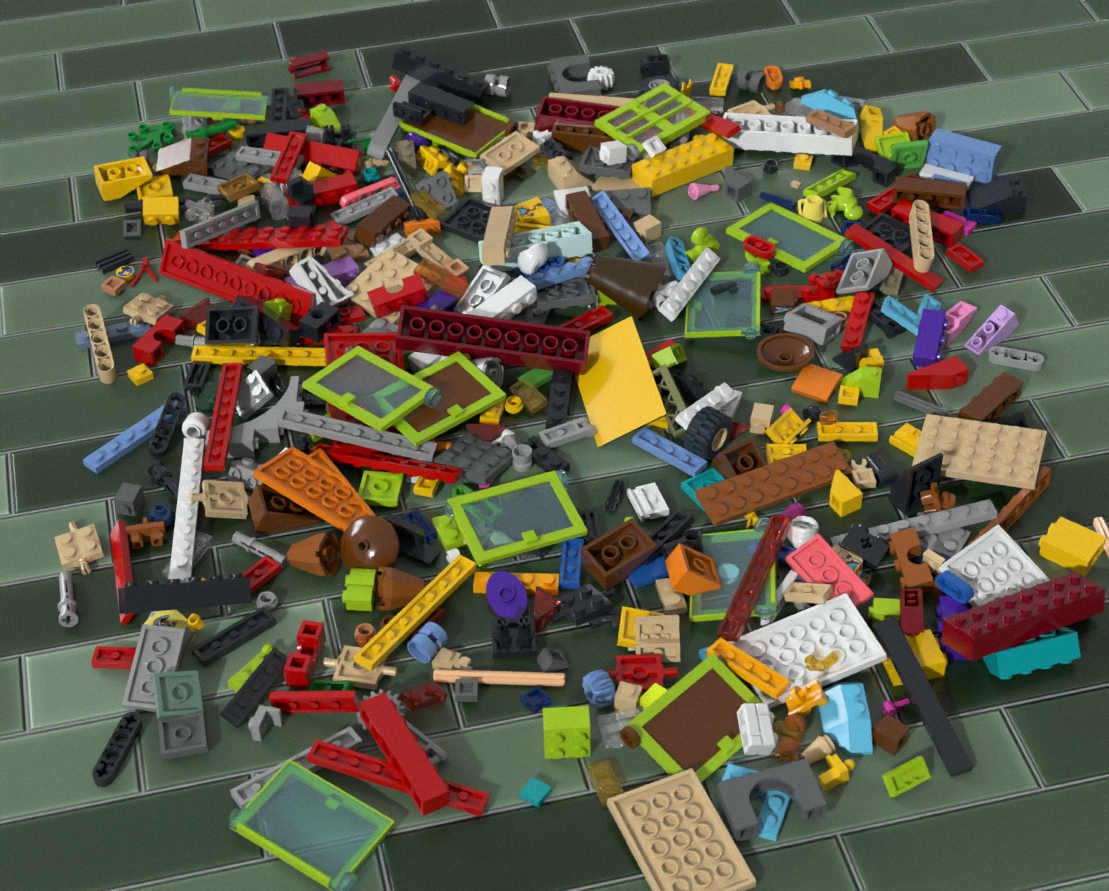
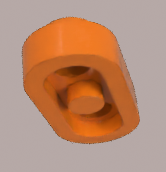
(774, 77)

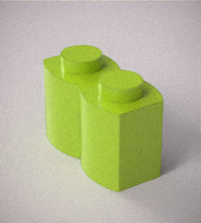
(360, 589)

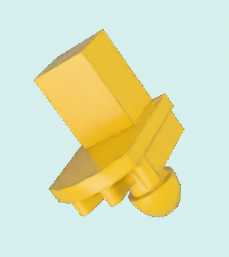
(874, 359)
(838, 772)

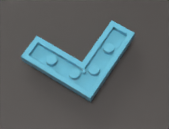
(905, 316)
(773, 807)

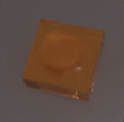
(787, 748)

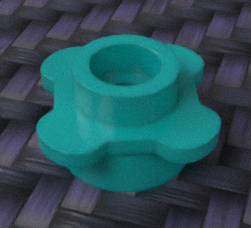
(370, 174)

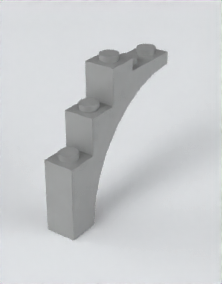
(264, 429)

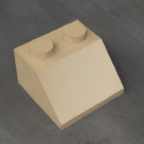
(566, 174)

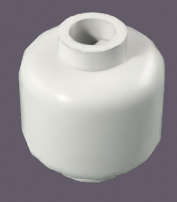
(195, 425)

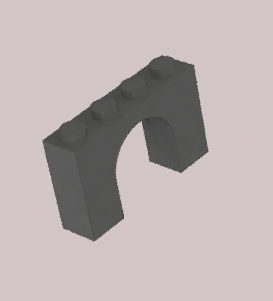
(571, 67)
(792, 779)

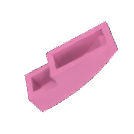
(958, 319)

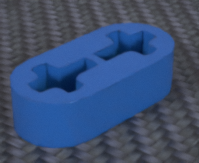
(954, 587)

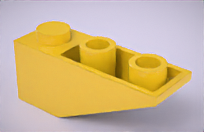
(870, 126)

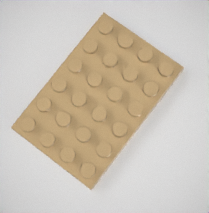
(983, 450)
(680, 837)

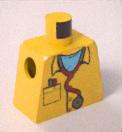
(532, 212)

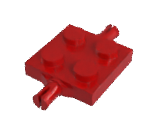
(641, 670)

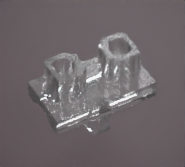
(202, 208)

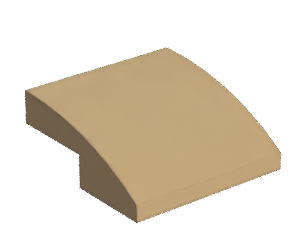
(658, 636)

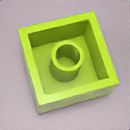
(566, 732)

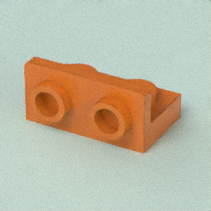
(429, 225)

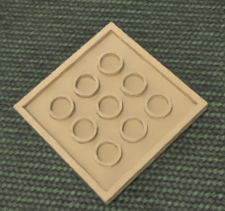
(385, 271)

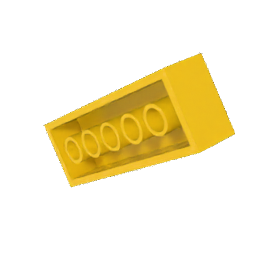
(683, 164)

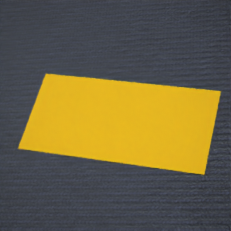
(618, 383)

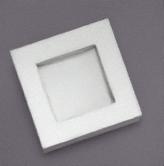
(654, 146)

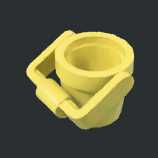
(813, 209)

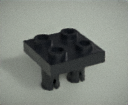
(339, 138)
(513, 638)

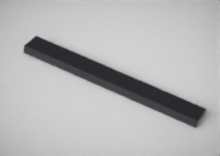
(923, 697)

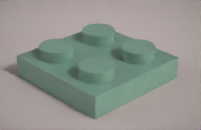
(177, 693)

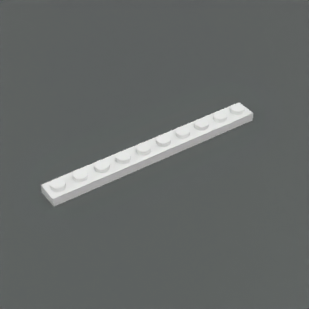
(187, 510)

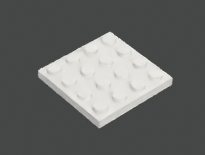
(994, 567)

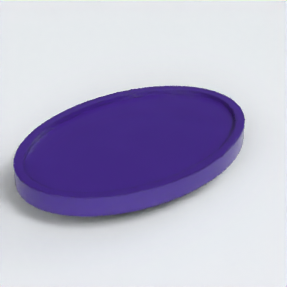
(506, 595)

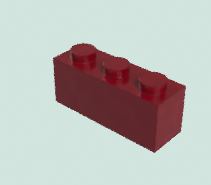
(321, 92)
(911, 611)

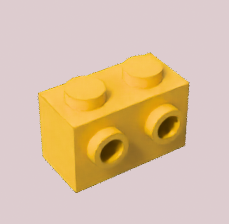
(160, 210)

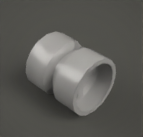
(498, 85)

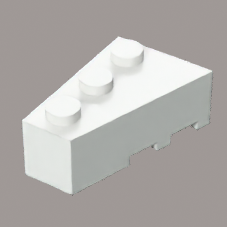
(314, 278)

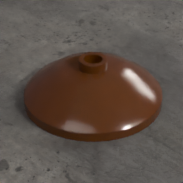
(785, 352)
(380, 541)

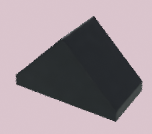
(850, 358)

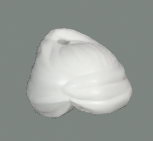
(532, 259)
(802, 530)

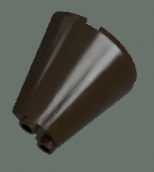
(626, 281)

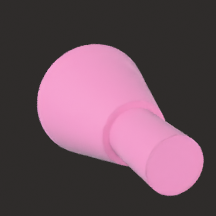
(698, 190)

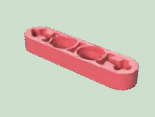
(370, 190)

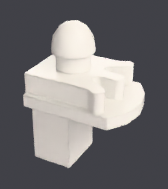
(541, 137)

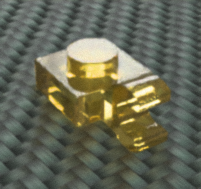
(541, 161)

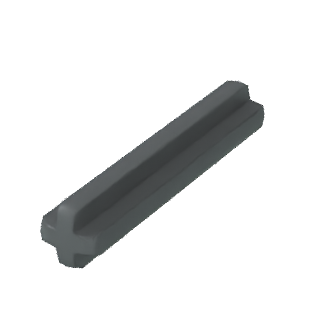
(919, 404)

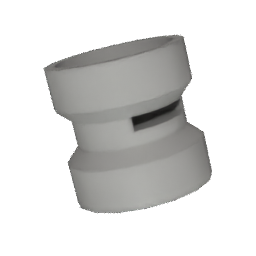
(522, 458)

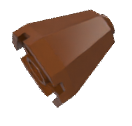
(917, 124)
(316, 554)
(396, 588)

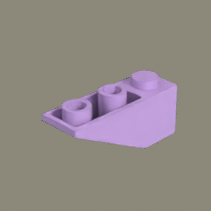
(993, 331)

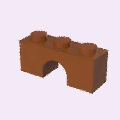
(905, 546)

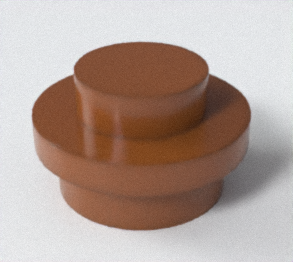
(795, 722)

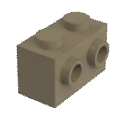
(406, 156)

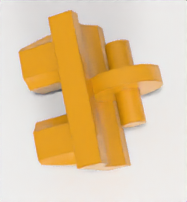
(805, 698)

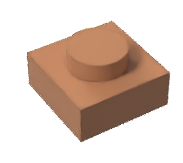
(113, 285)

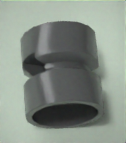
(751, 81)

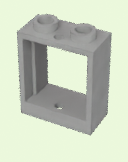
(813, 323)

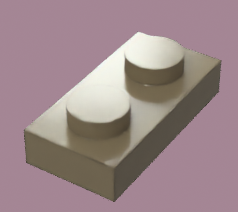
(892, 283)

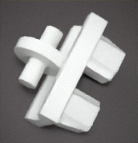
(662, 293)

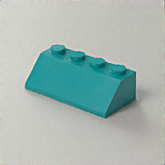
(1040, 652)

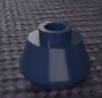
(162, 512)

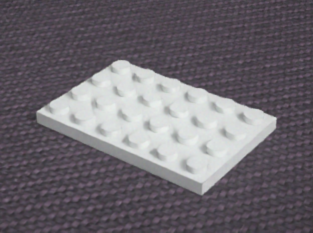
(814, 632)

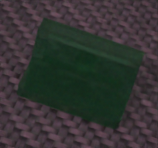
(208, 395)

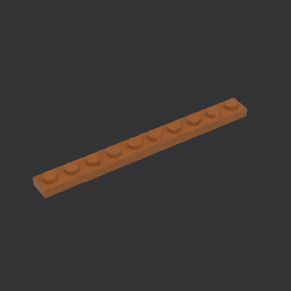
(1013, 510)

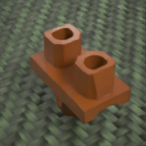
(940, 502)
(146, 532)

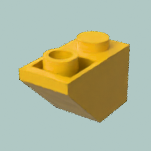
(844, 495)

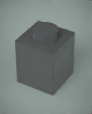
(265, 366)
(129, 499)

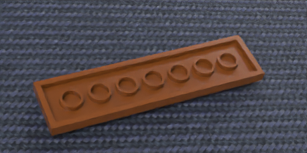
(772, 483)

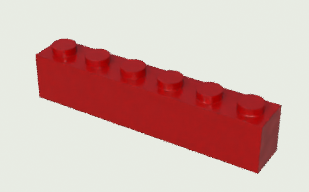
(322, 154)
(404, 754)

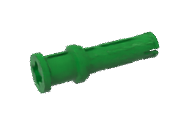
(205, 132)

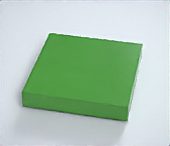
(909, 154)

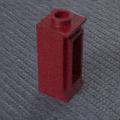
(309, 64)

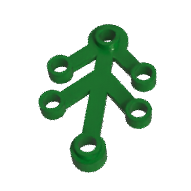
(166, 128)

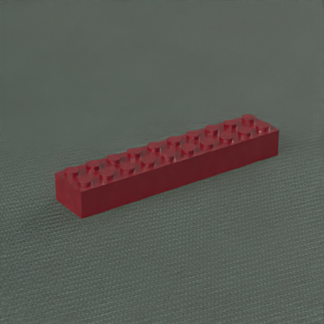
(483, 337)

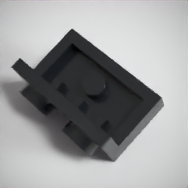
(411, 113)
(552, 149)

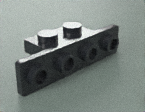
(689, 385)
(412, 541)

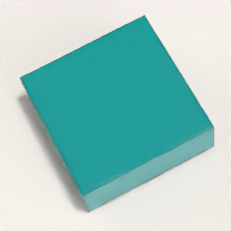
(535, 792)

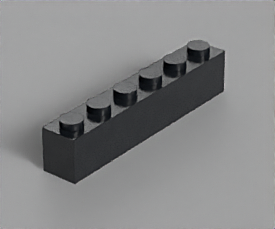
(439, 75)
(184, 594)

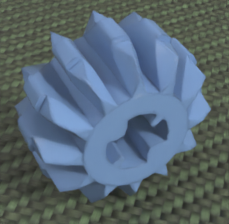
(599, 689)

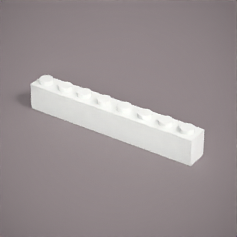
(501, 305)

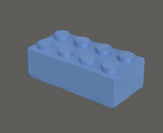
(964, 155)

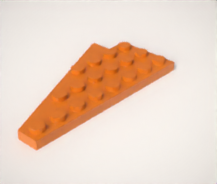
(314, 485)

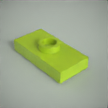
(906, 776)

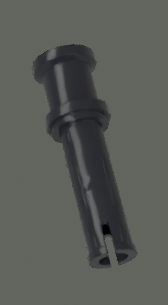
(163, 478)

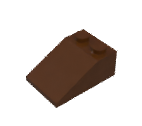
(184, 158)
(739, 459)
(276, 512)
(617, 553)

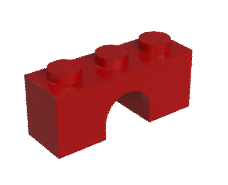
(388, 303)
(149, 346)
(302, 664)

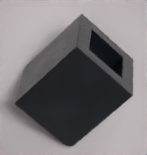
(300, 190)

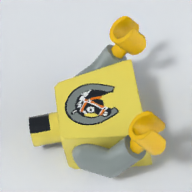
(175, 619)

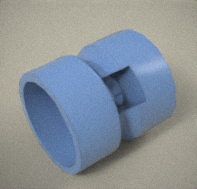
(427, 642)

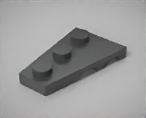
(635, 199)

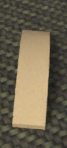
(424, 246)

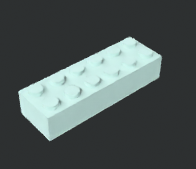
(561, 240)

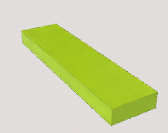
(830, 183)

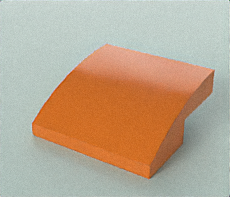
(816, 383)

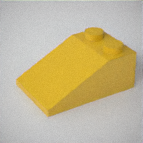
(121, 177)

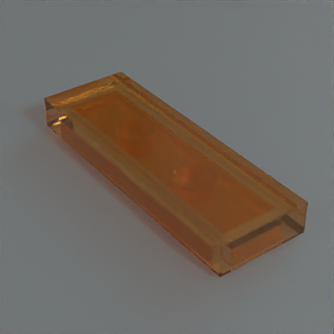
(441, 278)

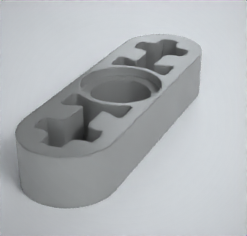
(997, 356)

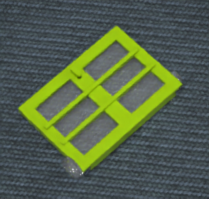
(658, 113)

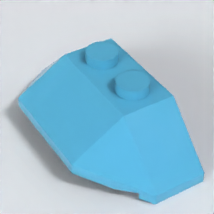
(831, 104)
(847, 718)

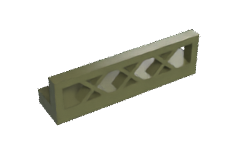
(675, 394)

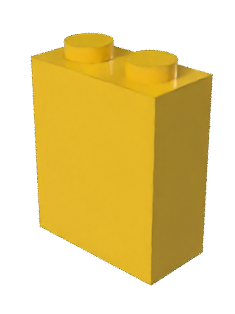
(1072, 546)
(928, 653)

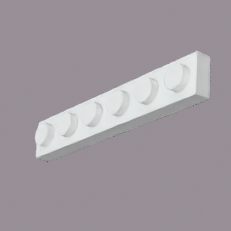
(689, 284)

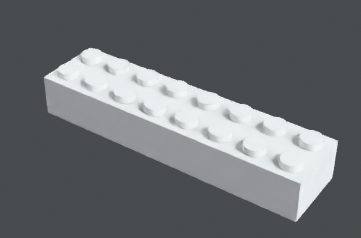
(787, 135)

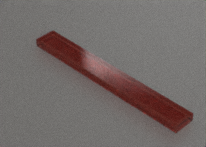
(754, 578)

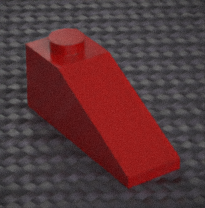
(940, 375)

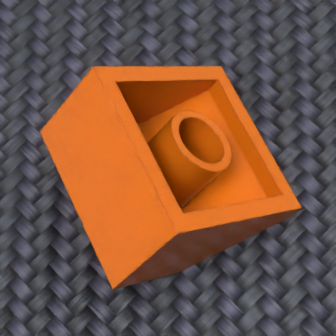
(691, 571)

